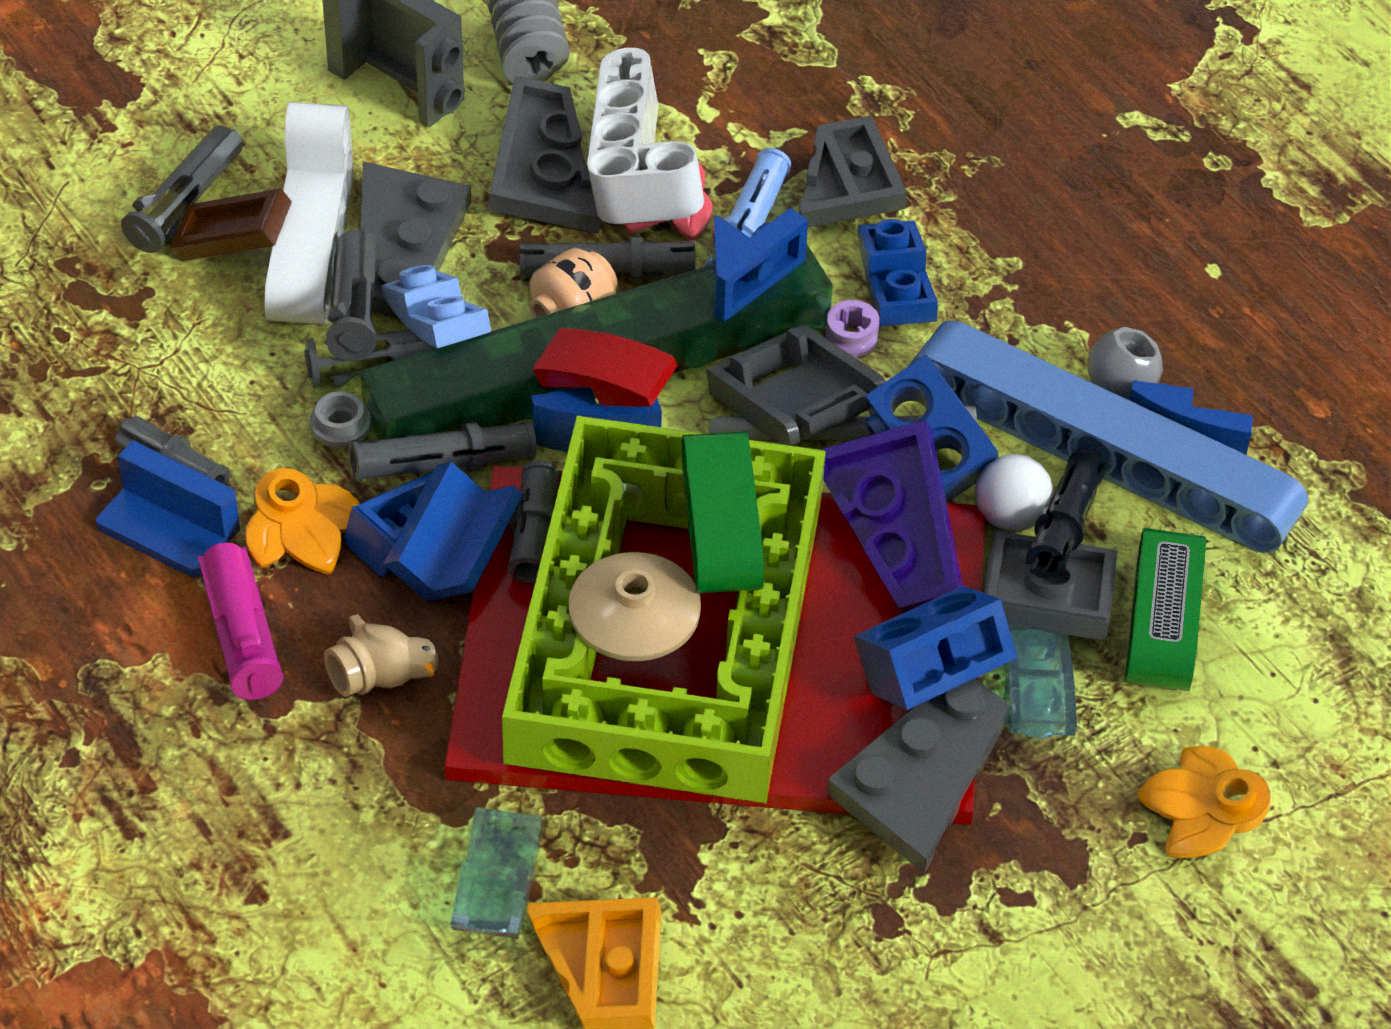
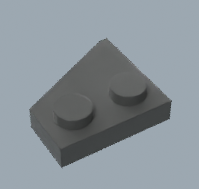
(850, 174)

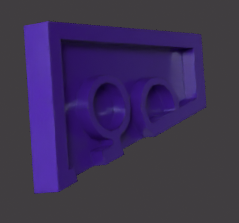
(898, 510)

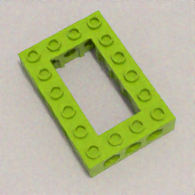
(646, 735)

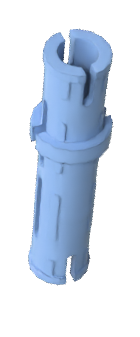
(759, 192)

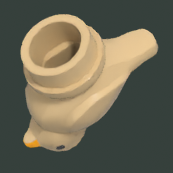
(378, 658)

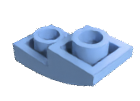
(434, 307)

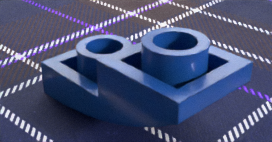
(897, 272)
(1176, 404)
(557, 411)

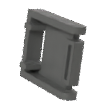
(804, 401)

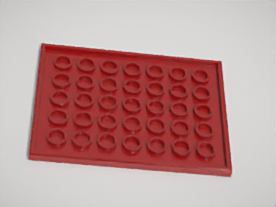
(827, 699)

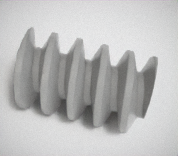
(529, 37)

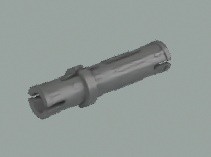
(627, 259)
(466, 448)

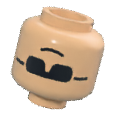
(571, 280)

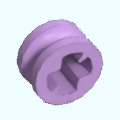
(854, 314)

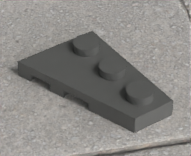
(412, 222)
(920, 768)

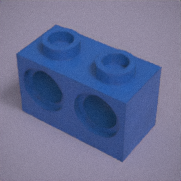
(945, 414)
(935, 647)

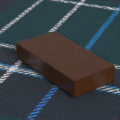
(231, 225)

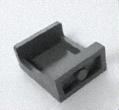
(404, 39)

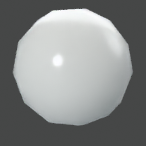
(1013, 492)

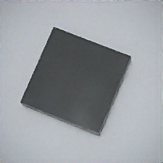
(1069, 605)

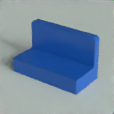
(168, 509)
(451, 534)

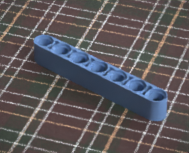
(1140, 447)

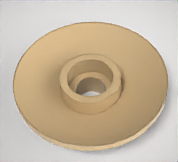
(630, 624)

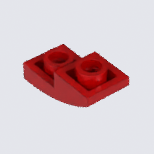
(613, 366)

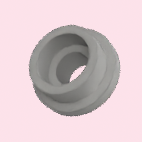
(340, 420)

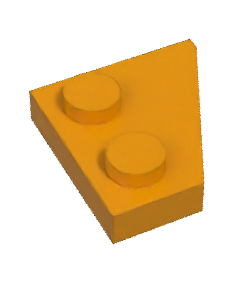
(604, 957)

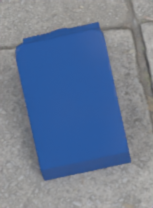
(754, 264)

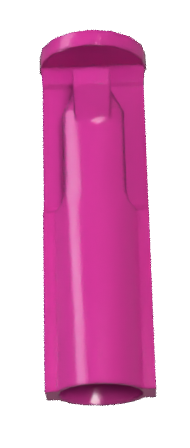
(240, 621)

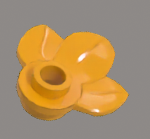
(304, 527)
(1200, 803)

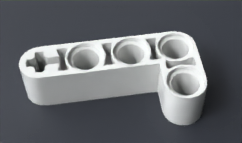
(628, 171)
(320, 189)

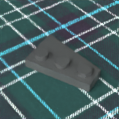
(541, 160)

